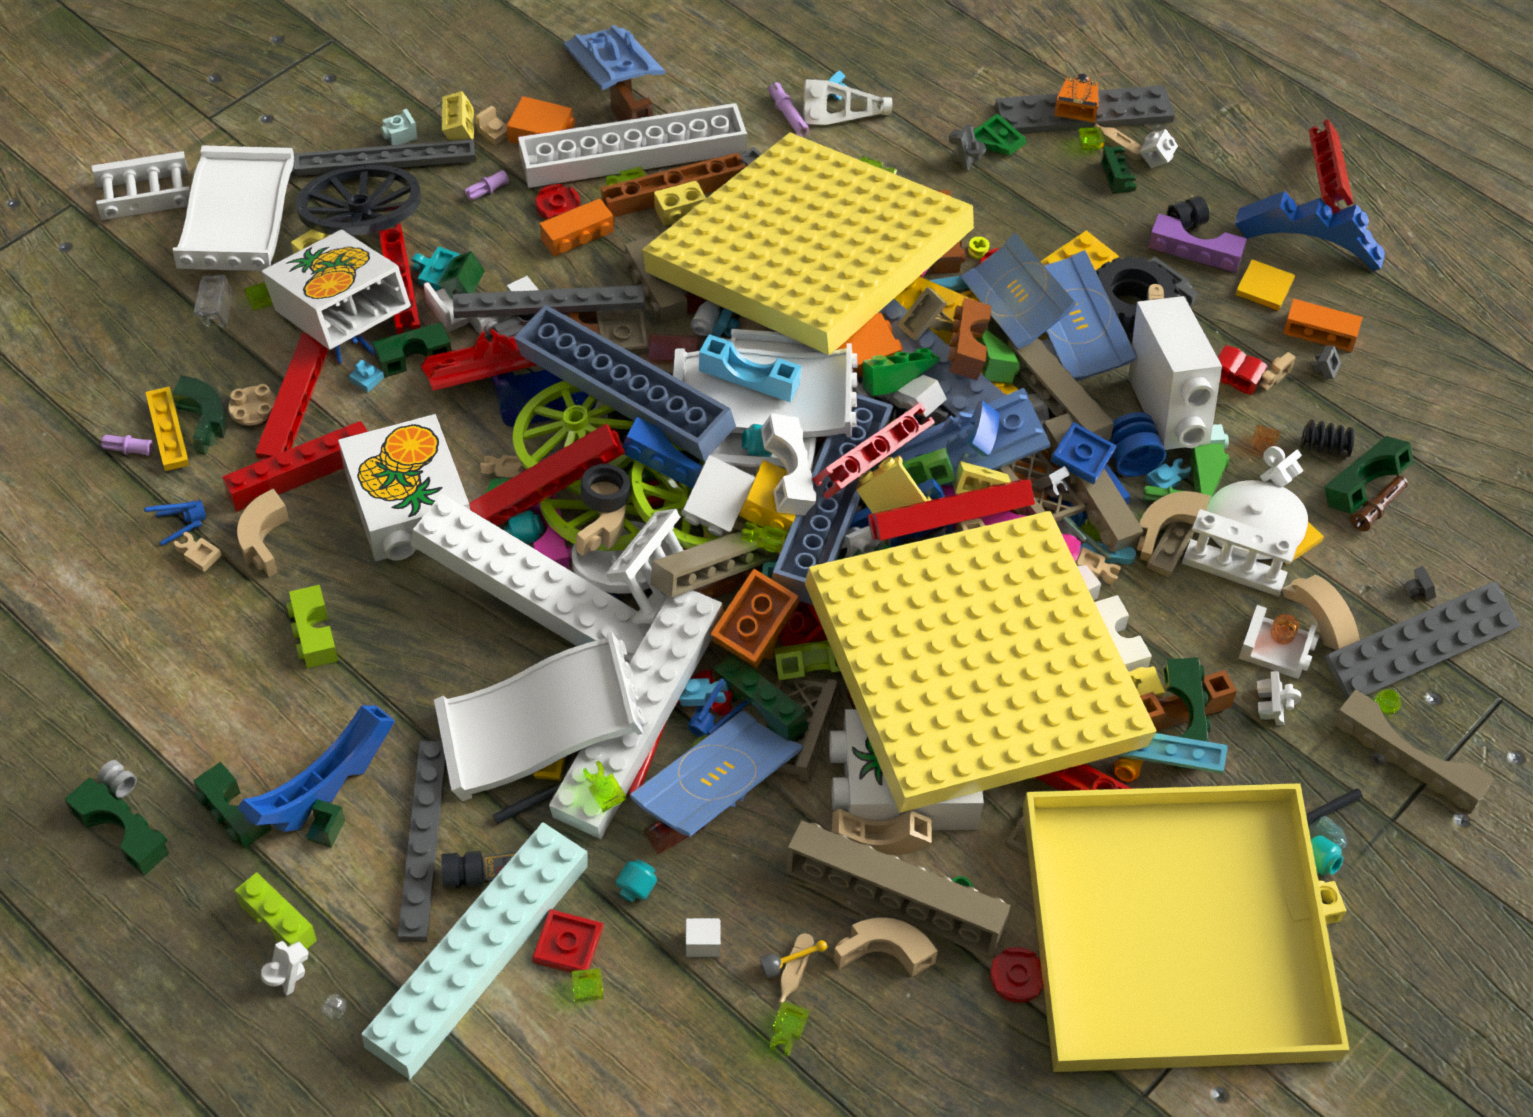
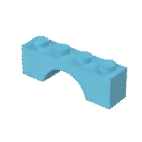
(723, 361)

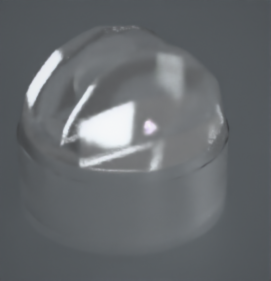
(334, 1006)

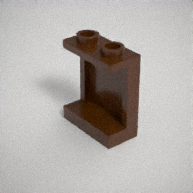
(625, 105)

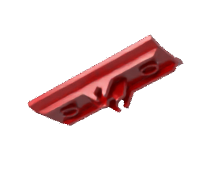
(474, 362)

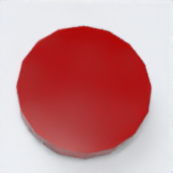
(556, 200)
(1017, 975)

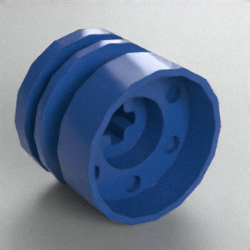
(1137, 443)

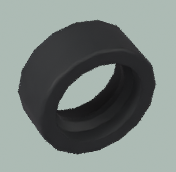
(605, 473)

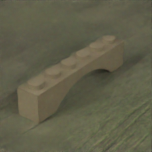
(1457, 781)

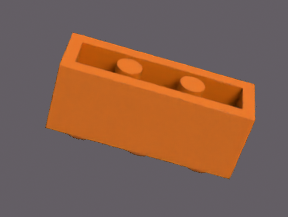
(577, 227)
(1322, 325)

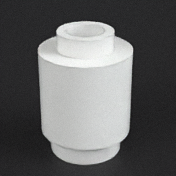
(705, 318)

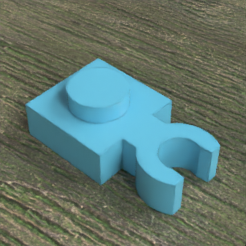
(1168, 476)
(698, 692)

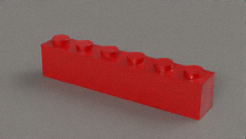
(289, 468)

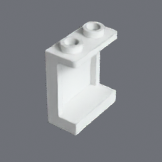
(717, 496)
(1264, 651)

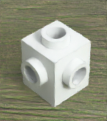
(1158, 148)

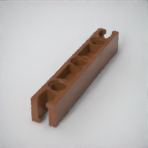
(639, 192)

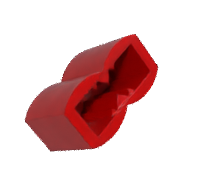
(1240, 370)

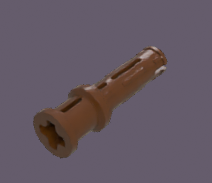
(1395, 487)

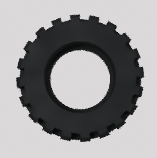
(1133, 278)

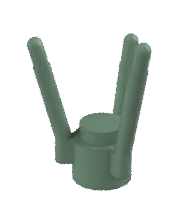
(1068, 526)

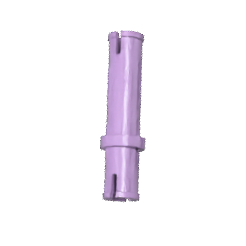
(784, 103)

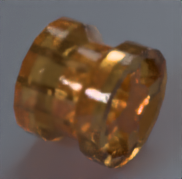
(1282, 634)

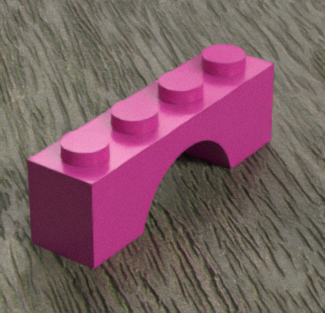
(551, 543)

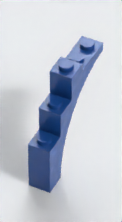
(1314, 219)
(349, 755)

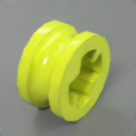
(974, 244)

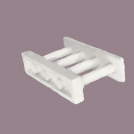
(138, 170)
(637, 557)
(1234, 567)

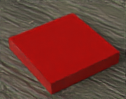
(567, 942)

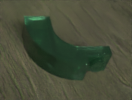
(203, 400)

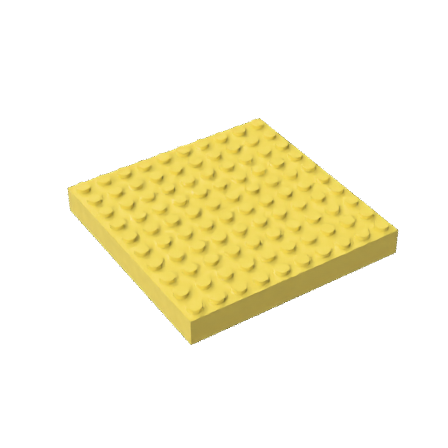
(809, 241)
(977, 660)
(1175, 929)

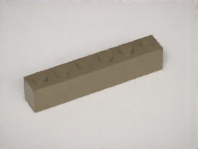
(1059, 388)
(1102, 500)
(707, 564)

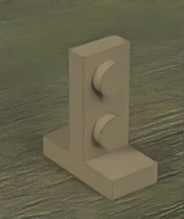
(924, 314)

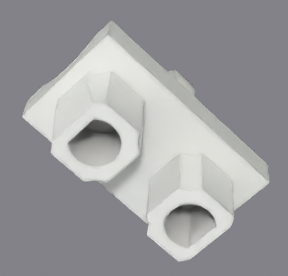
(1282, 468)
(861, 539)
(1273, 688)
(285, 966)

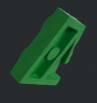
(999, 136)

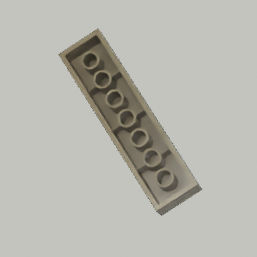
(897, 888)

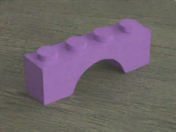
(1220, 252)

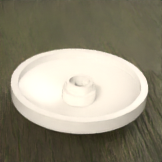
(1261, 507)
(596, 564)

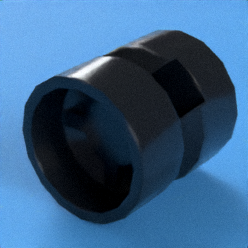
(1191, 212)
(462, 870)

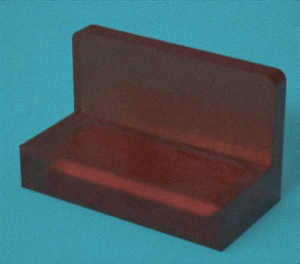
(664, 345)

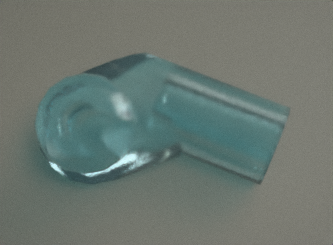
(1334, 831)

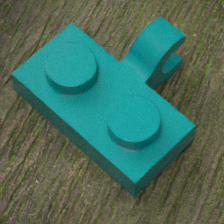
(432, 268)

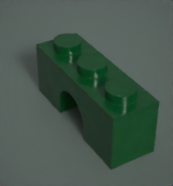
(394, 350)
(217, 789)

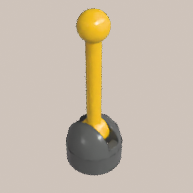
(773, 964)

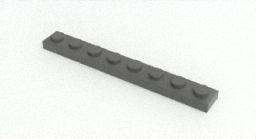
(395, 156)
(559, 299)
(422, 843)

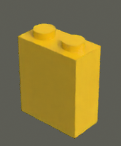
(760, 503)

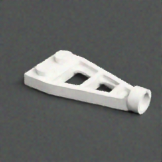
(816, 101)

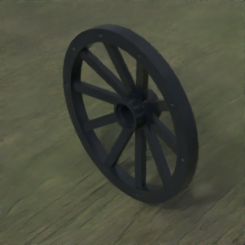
(361, 208)

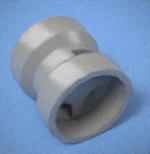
(118, 780)

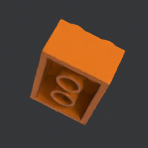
(755, 618)

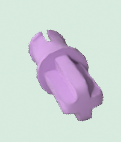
(487, 185)
(127, 444)

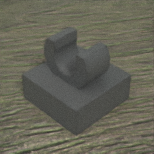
(1327, 362)
(1053, 480)
(1421, 585)

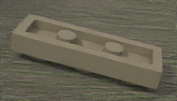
(1171, 548)

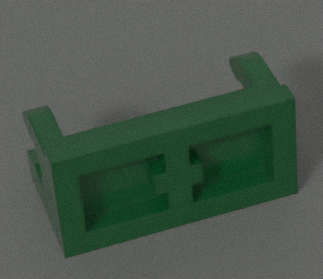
(1117, 170)
(462, 274)

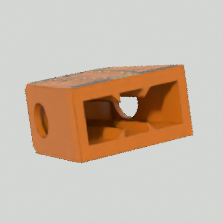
(1078, 99)

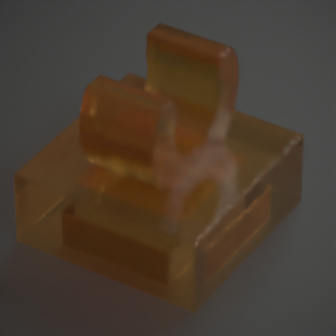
(1266, 435)

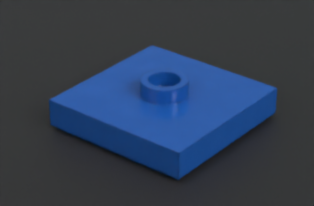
(1083, 453)

